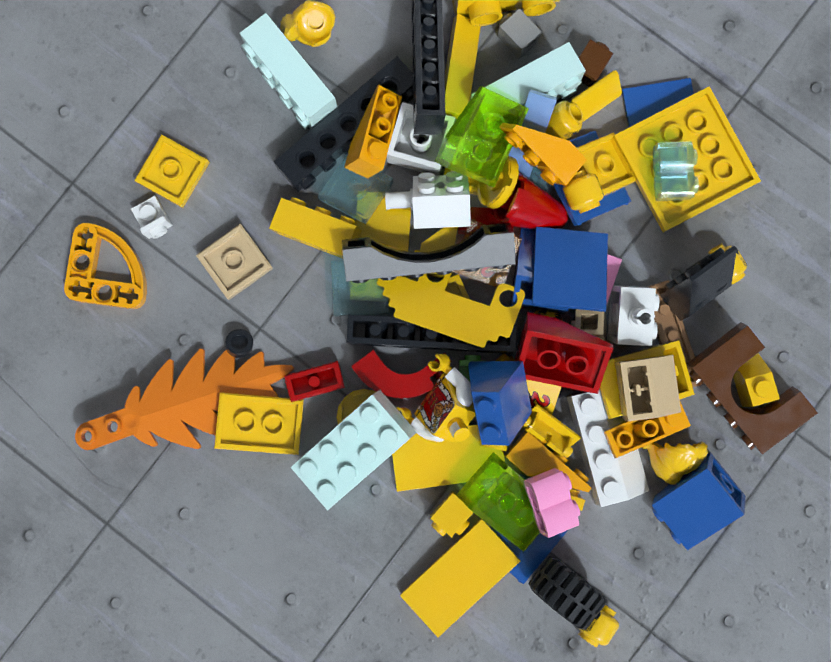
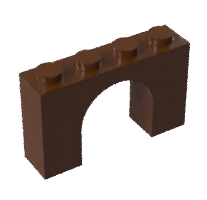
(761, 426)

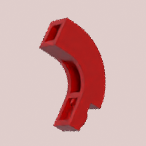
(379, 377)

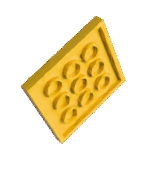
(721, 161)

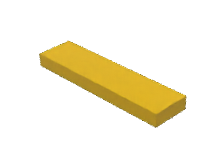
(460, 65)

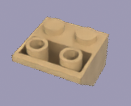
(647, 388)

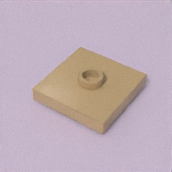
(234, 262)

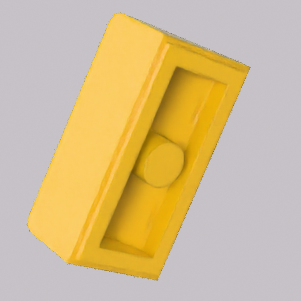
(599, 95)

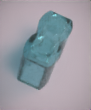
(674, 171)

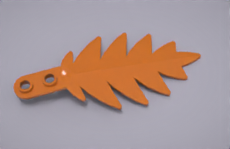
(190, 401)

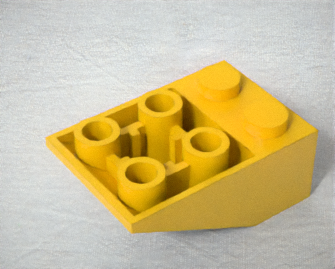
(609, 384)

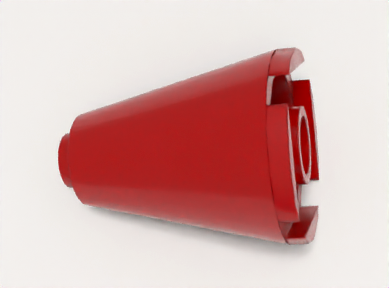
(530, 208)

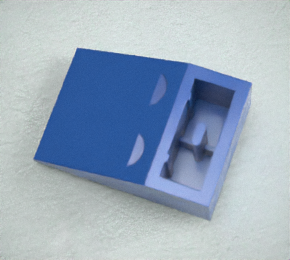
(524, 273)

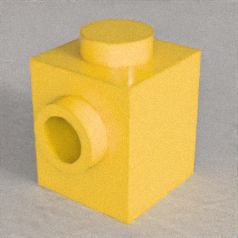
(451, 516)

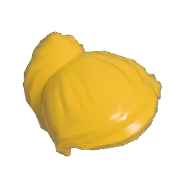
(309, 23)
(675, 461)

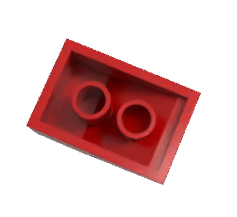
(562, 354)

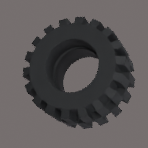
(567, 593)

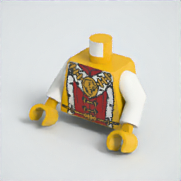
(446, 407)

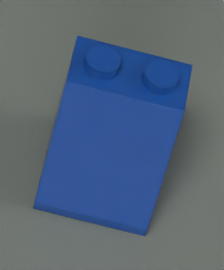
(499, 399)
(699, 503)

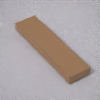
(671, 328)

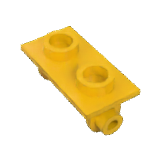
(547, 427)

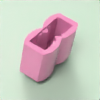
(552, 502)

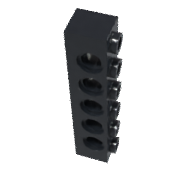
(428, 67)
(393, 75)
(397, 333)

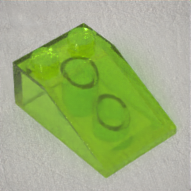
(475, 141)
(501, 500)

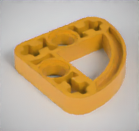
(87, 276)

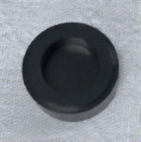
(239, 343)

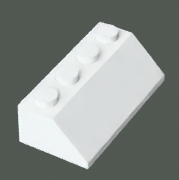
(609, 477)

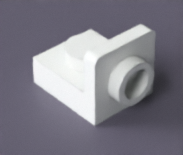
(152, 218)

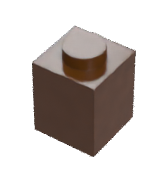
(594, 60)

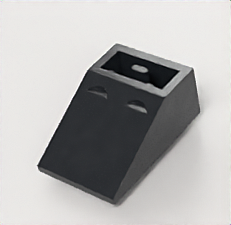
(700, 283)

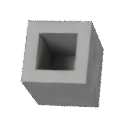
(518, 33)

